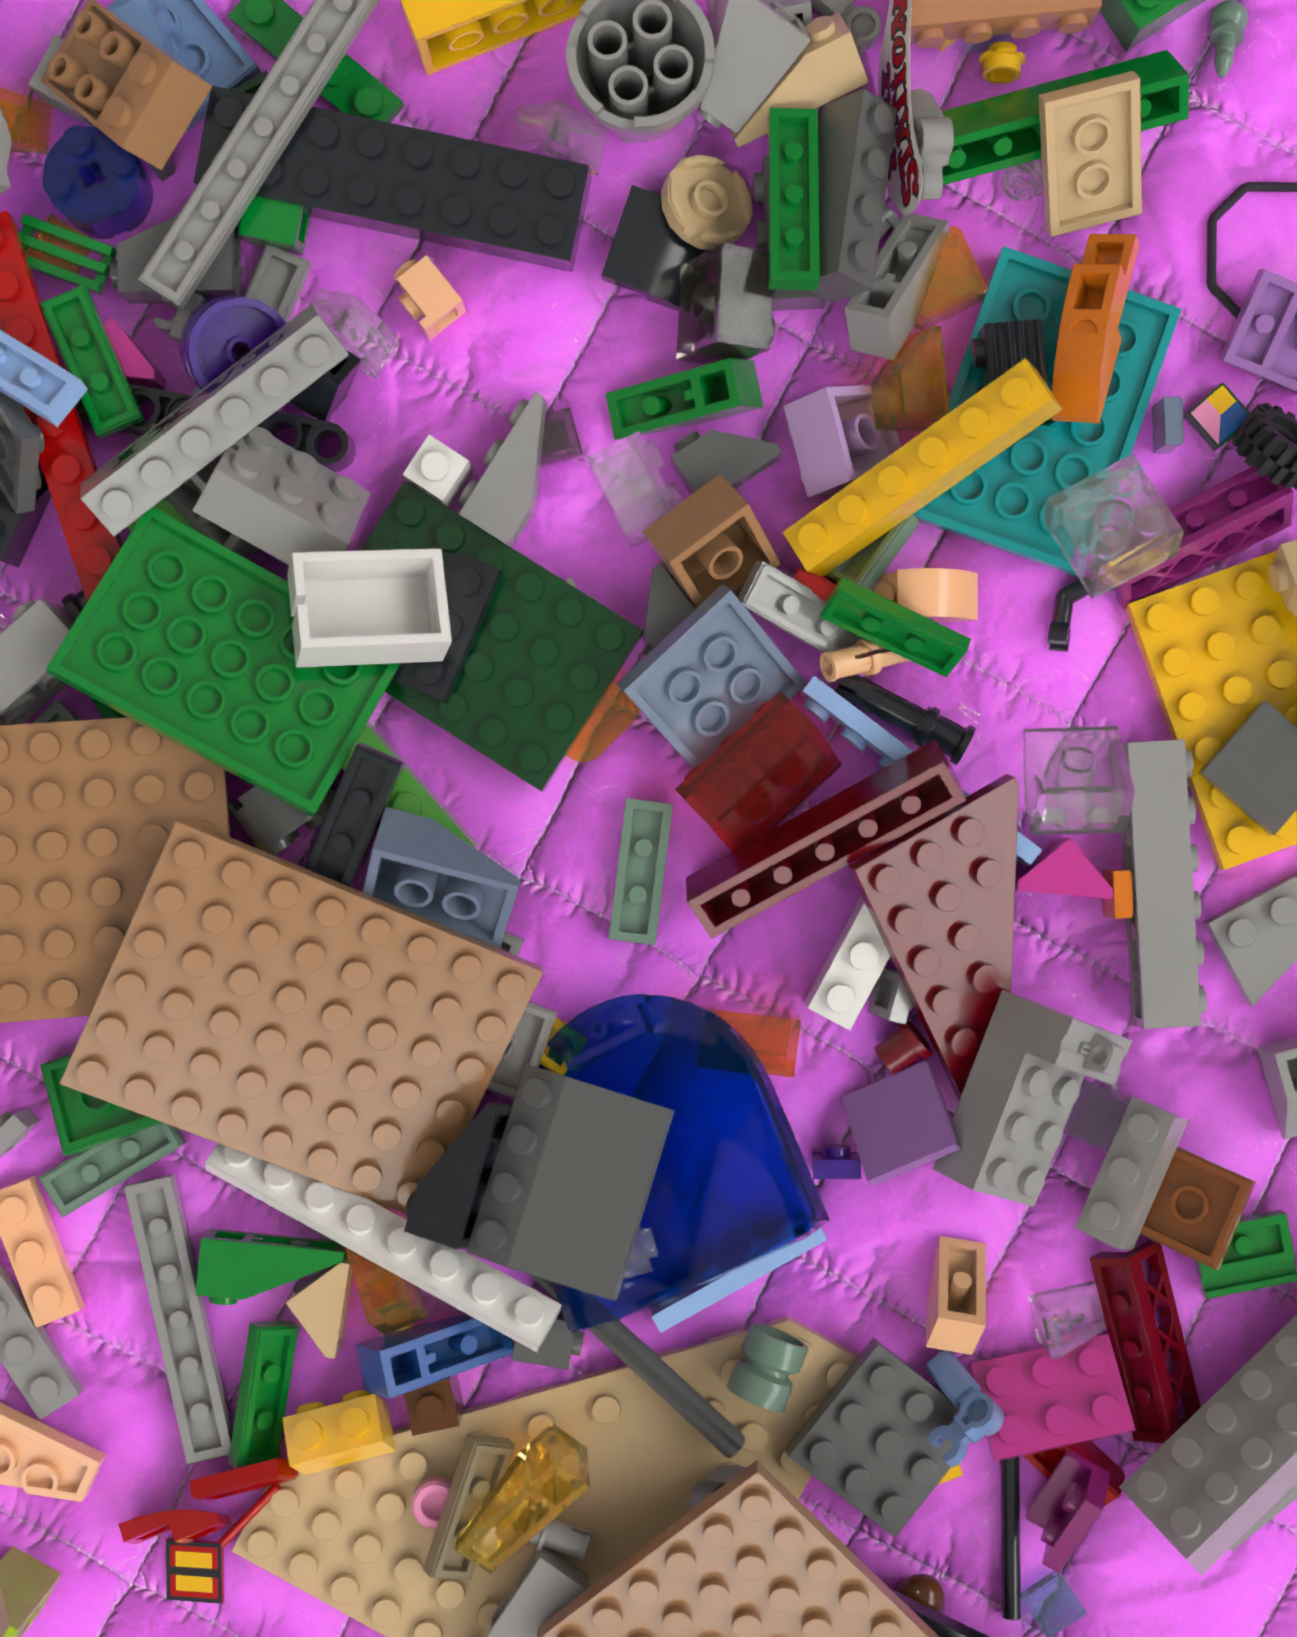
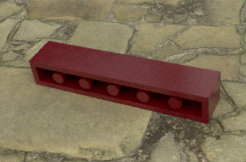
(824, 839)

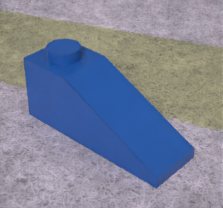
(428, 1354)

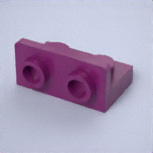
(1068, 1506)

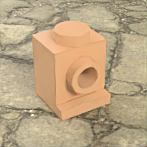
(428, 295)

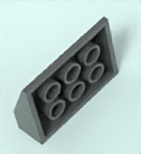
(570, 1182)

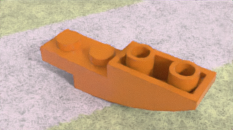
(1090, 324)

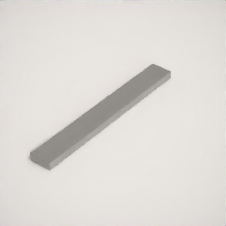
(254, 147)

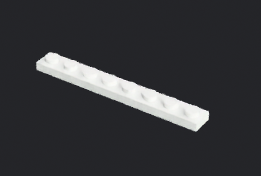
(381, 1238)

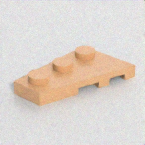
(44, 1458)

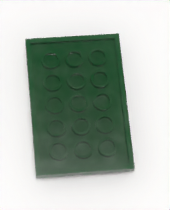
(537, 656)

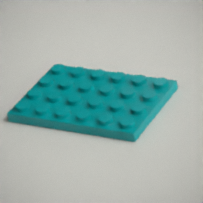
(1008, 495)

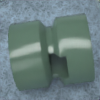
(765, 1372)

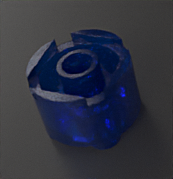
(71, 180)

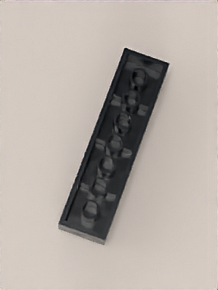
(419, 183)

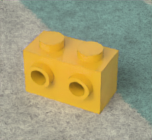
(338, 1433)

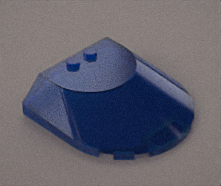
(730, 1163)

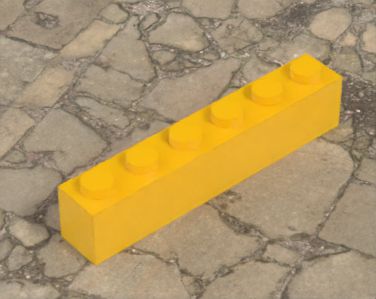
(923, 469)

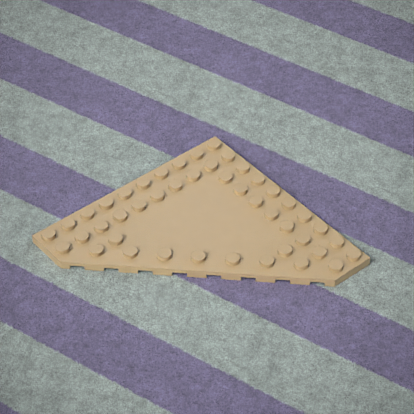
(362, 1551)

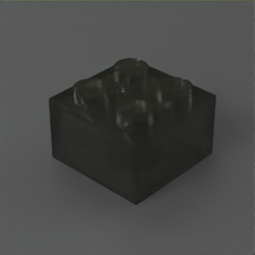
(725, 305)

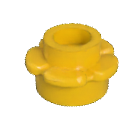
(1001, 63)

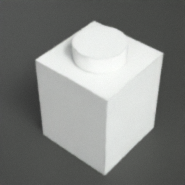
(438, 471)

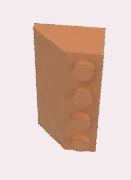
(981, 19)

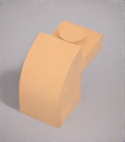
(933, 592)

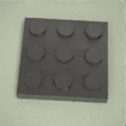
(873, 1438)

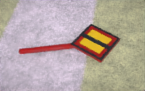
(197, 1568)

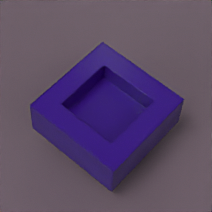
(836, 1162)

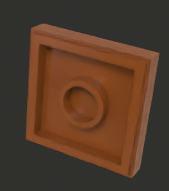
(1198, 1208)

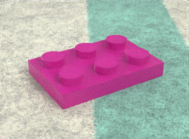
(1054, 1399)

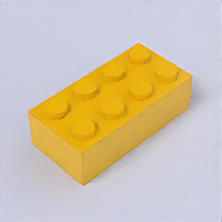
(463, 29)

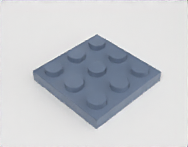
(709, 677)

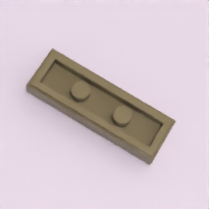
(476, 1475)

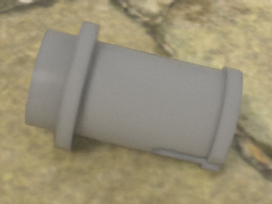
(563, 1539)

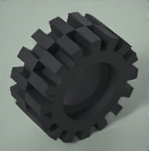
(1270, 444)

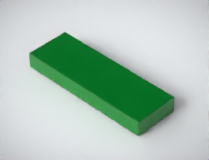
(92, 360)
(894, 627)
(263, 1392)

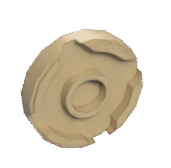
(706, 202)

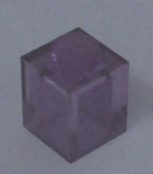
(1097, 1113)

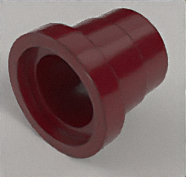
(903, 1047)

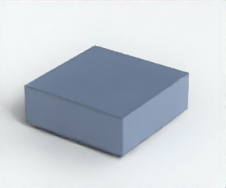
(1167, 424)

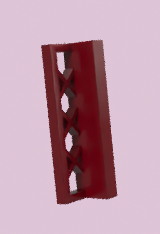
(1140, 1346)

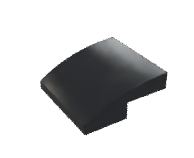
(647, 251)

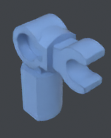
(977, 1412)

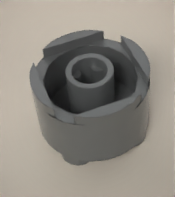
(272, 822)

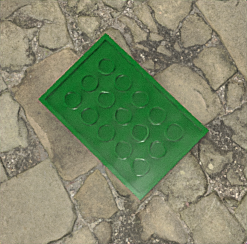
(208, 660)

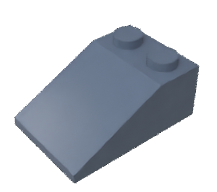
(440, 877)

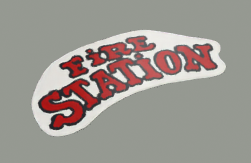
(905, 165)

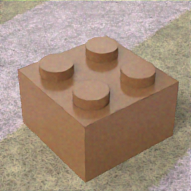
(710, 541)

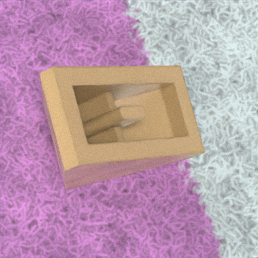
(323, 1306)

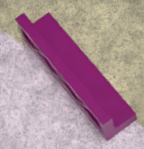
(1226, 509)

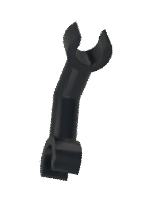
(1060, 625)

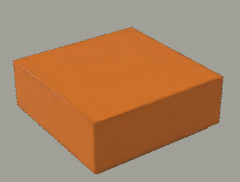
(1122, 903)

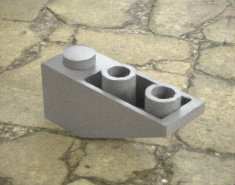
(510, 485)

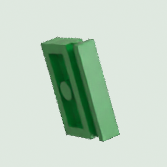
(1256, 1258)

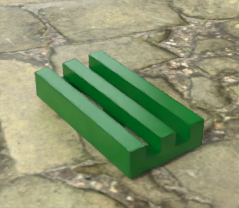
(32, 224)

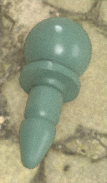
(1227, 32)

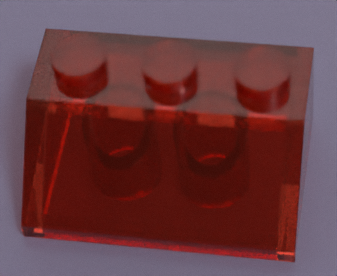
(759, 773)

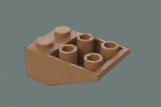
(125, 84)

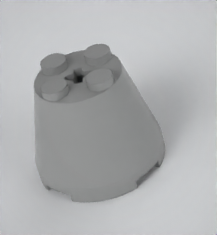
(634, 44)

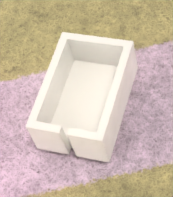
(368, 607)

